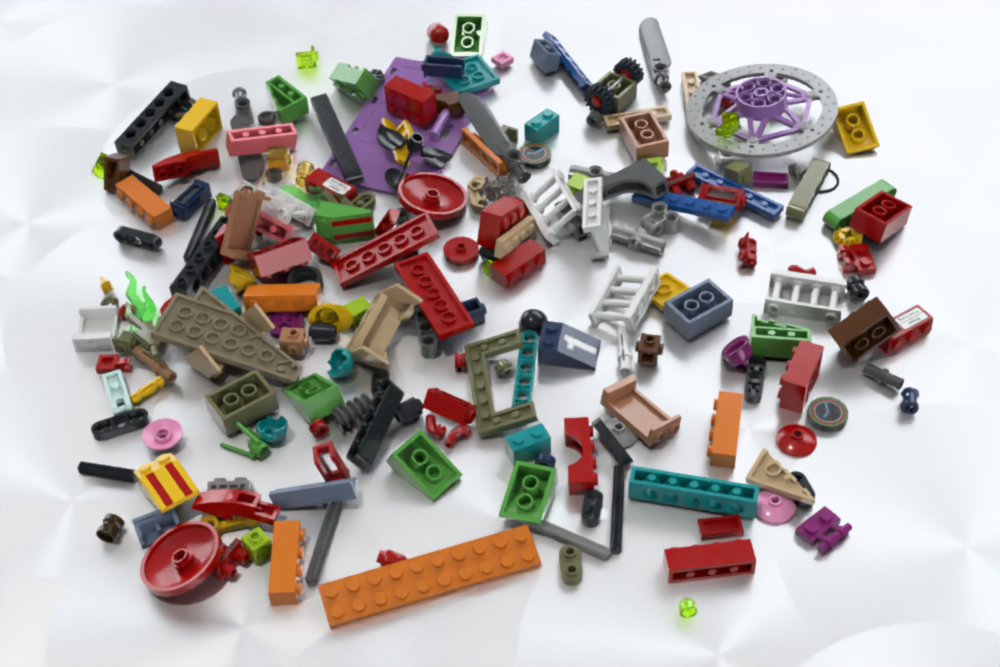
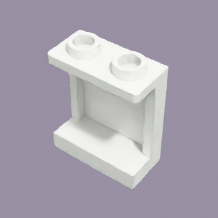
(96, 328)

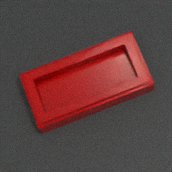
(720, 527)

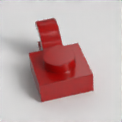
(111, 363)

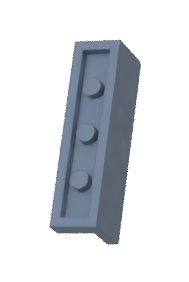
(315, 493)

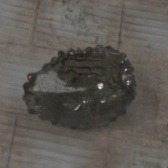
(500, 186)

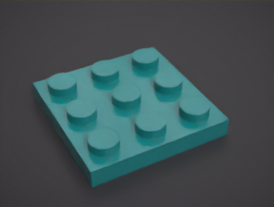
(477, 76)

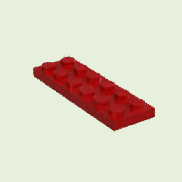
(384, 249)
(439, 303)

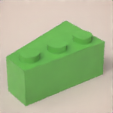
(355, 80)
(286, 100)
(775, 340)

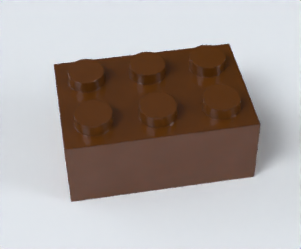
(864, 329)

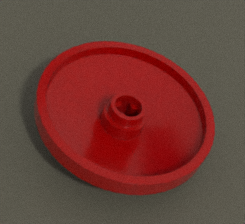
(433, 193)
(181, 558)

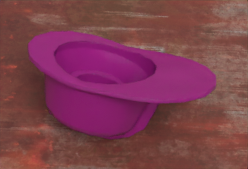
(737, 351)

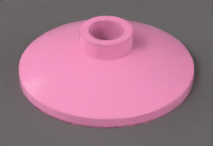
(162, 434)
(777, 512)

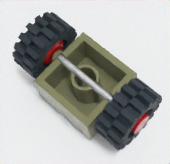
(615, 88)

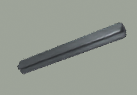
(322, 543)

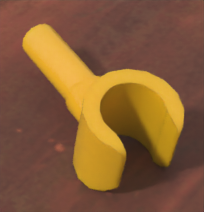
(105, 285)

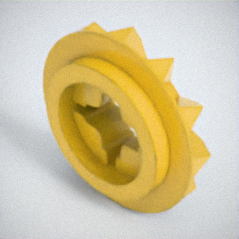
(841, 233)

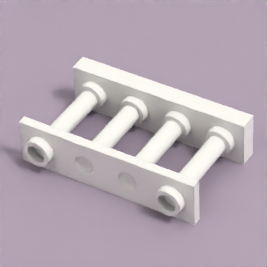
(285, 206)
(537, 209)
(596, 218)
(805, 283)
(636, 306)

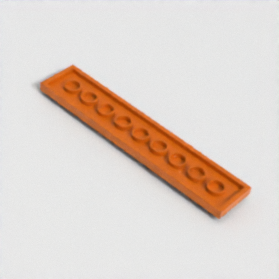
(428, 576)

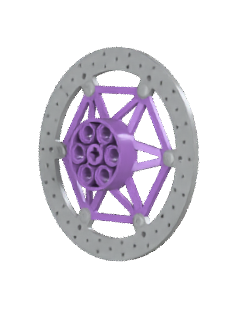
(761, 101)

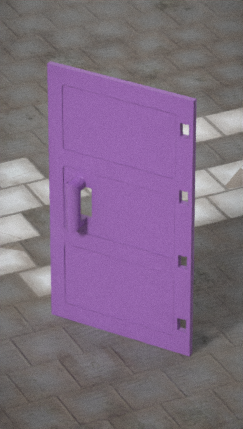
(375, 159)

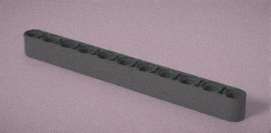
(426, 336)

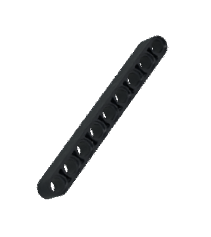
(337, 139)

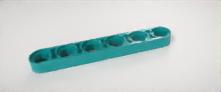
(525, 374)

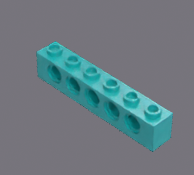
(693, 491)

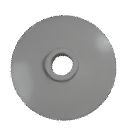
(621, 433)

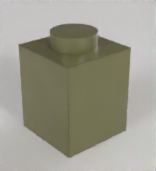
(738, 172)

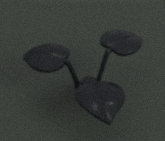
(391, 139)

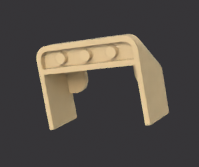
(380, 324)
(210, 367)

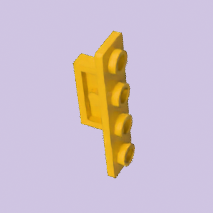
(405, 130)

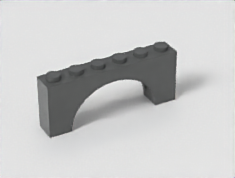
(636, 178)

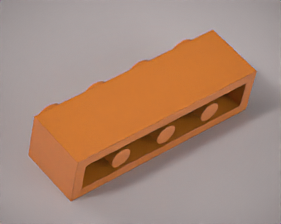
(144, 202)
(283, 297)
(726, 429)
(285, 563)

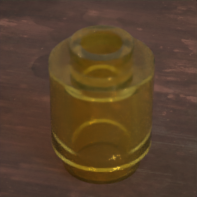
(303, 170)

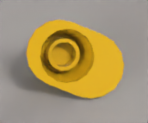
(240, 278)
(331, 313)

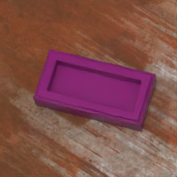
(770, 180)

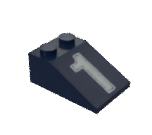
(567, 347)

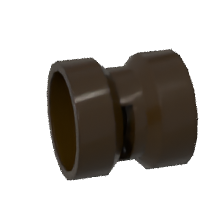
(111, 526)

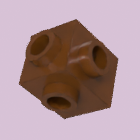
(650, 345)

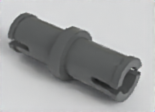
(883, 376)

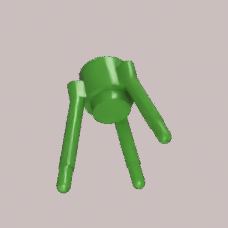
(256, 446)

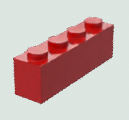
(709, 561)

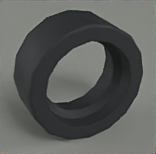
(305, 272)

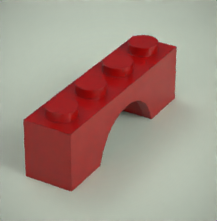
(577, 437)

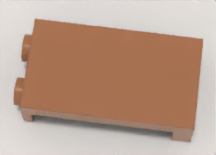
(242, 223)
(638, 411)

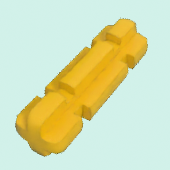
(147, 390)

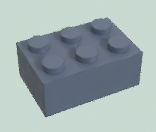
(698, 308)

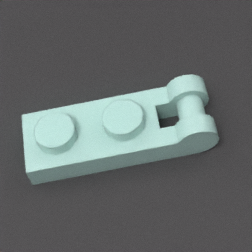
(117, 392)

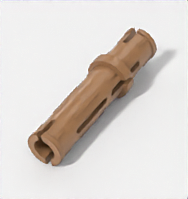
(159, 367)

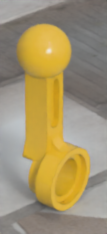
(228, 525)

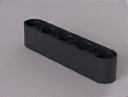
(375, 425)

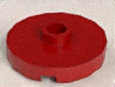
(461, 250)

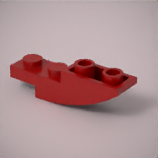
(185, 162)
(232, 502)

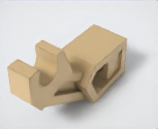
(475, 192)

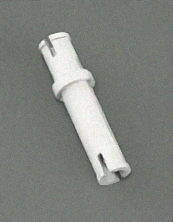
(624, 356)

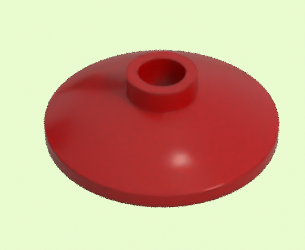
(796, 440)

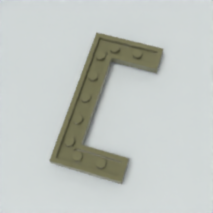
(487, 419)

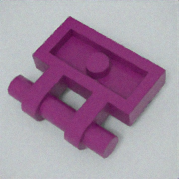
(819, 525)

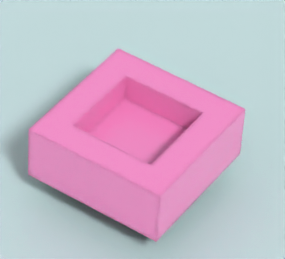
(502, 59)

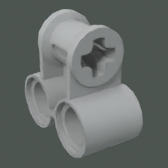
(660, 220)

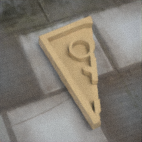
(773, 477)

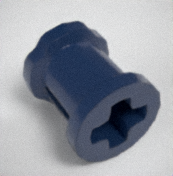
(909, 400)

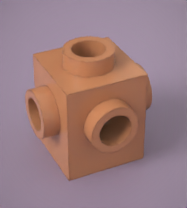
(293, 341)

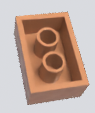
(643, 136)

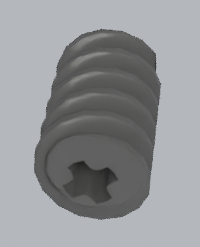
(351, 411)

